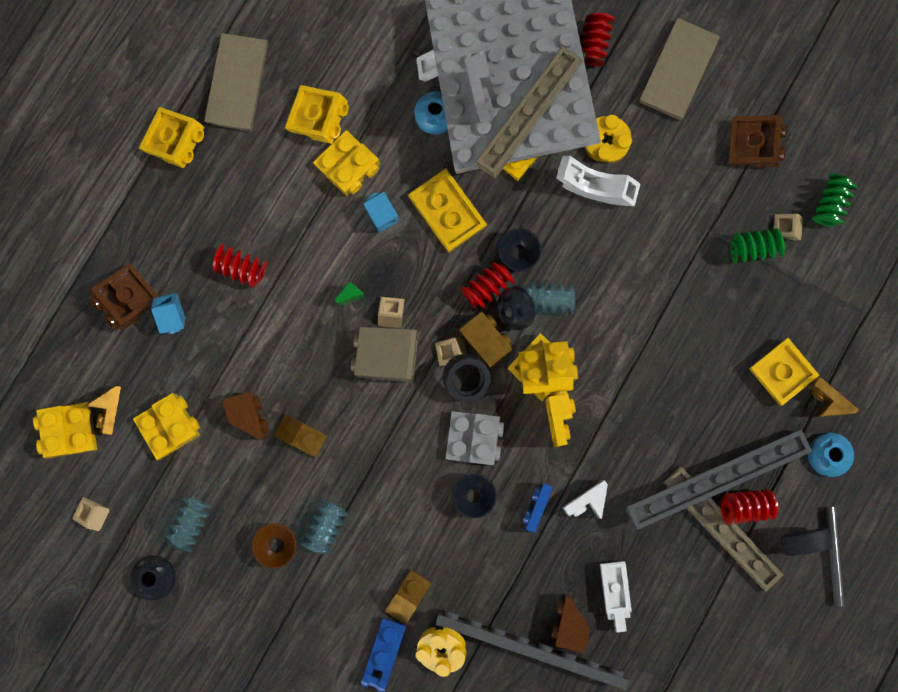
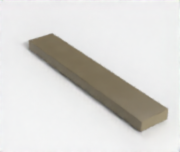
(528, 112)
(730, 537)

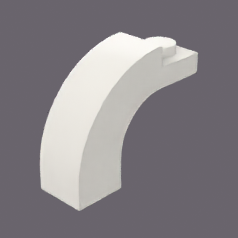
(597, 185)

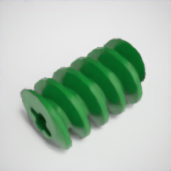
(834, 200)
(756, 244)

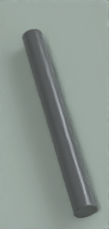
(835, 557)

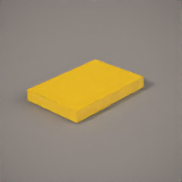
(447, 210)

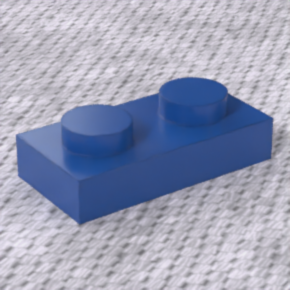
(533, 516)

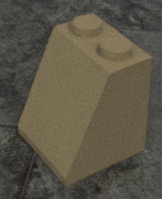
(385, 354)

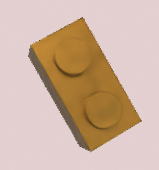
(486, 340)

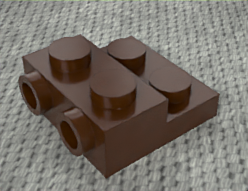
(757, 141)
(123, 297)

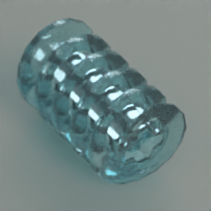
(552, 297)
(187, 523)
(325, 528)

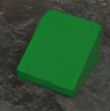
(349, 294)

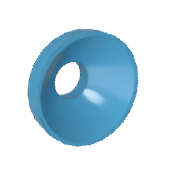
(426, 121)
(820, 458)

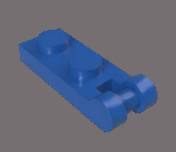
(383, 654)

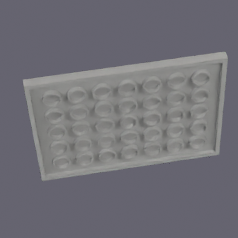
(521, 43)

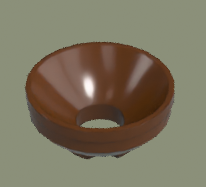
(263, 552)

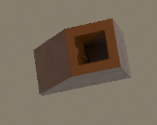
(244, 413)
(572, 628)

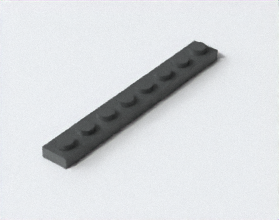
(718, 479)
(541, 652)

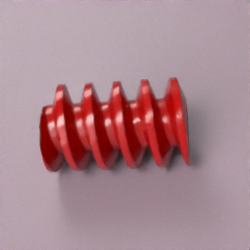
(593, 38)
(237, 267)
(487, 285)
(749, 506)

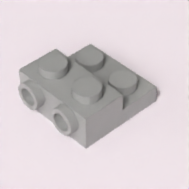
(482, 83)
(474, 438)

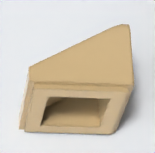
(789, 225)
(390, 312)
(449, 348)
(90, 514)

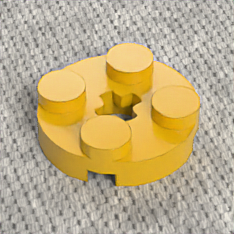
(621, 140)
(441, 662)

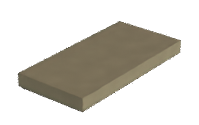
(679, 69)
(236, 82)

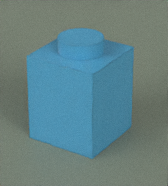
(381, 211)
(168, 313)

